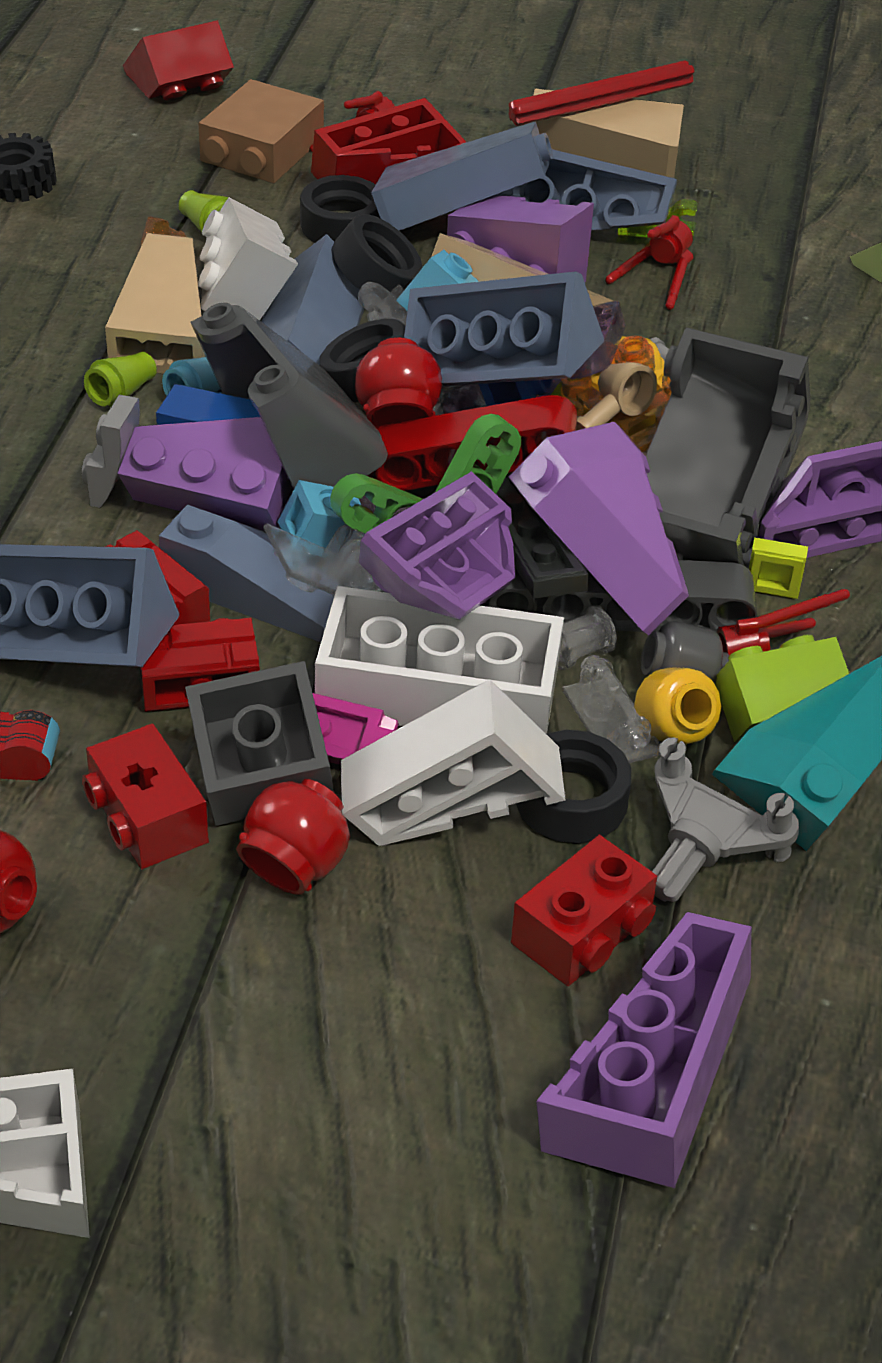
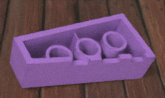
(650, 1068)

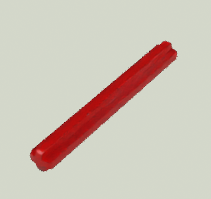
(600, 93)

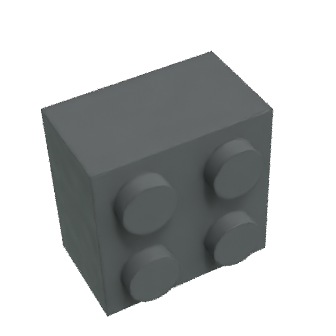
(256, 734)

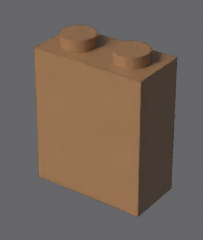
(260, 130)

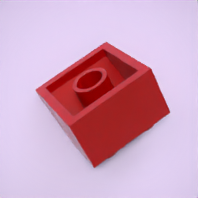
(180, 61)

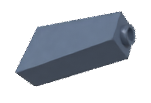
(461, 175)

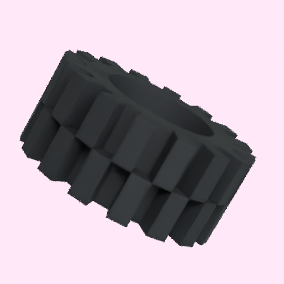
(25, 167)

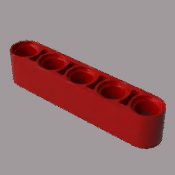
(425, 446)

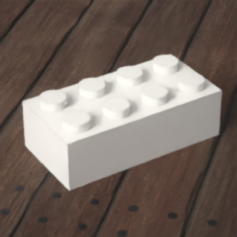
(420, 659)

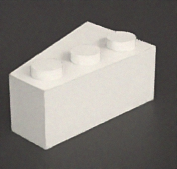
(243, 259)
(449, 765)
(42, 1154)

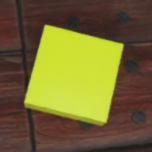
(777, 567)

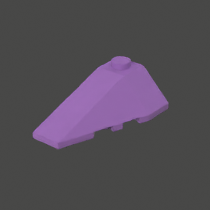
(602, 507)

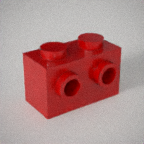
(584, 910)

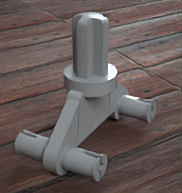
(711, 824)

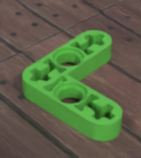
(390, 499)

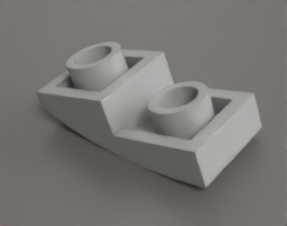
(112, 437)

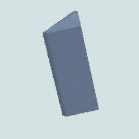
(315, 302)
(505, 328)
(82, 604)

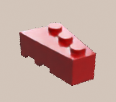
(381, 139)

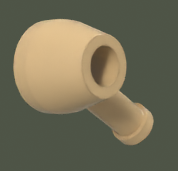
(625, 389)

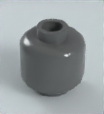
(684, 647)

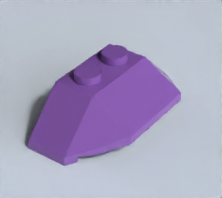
(829, 502)
(444, 550)

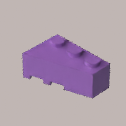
(533, 233)
(210, 466)

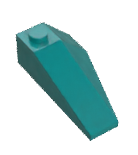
(812, 752)

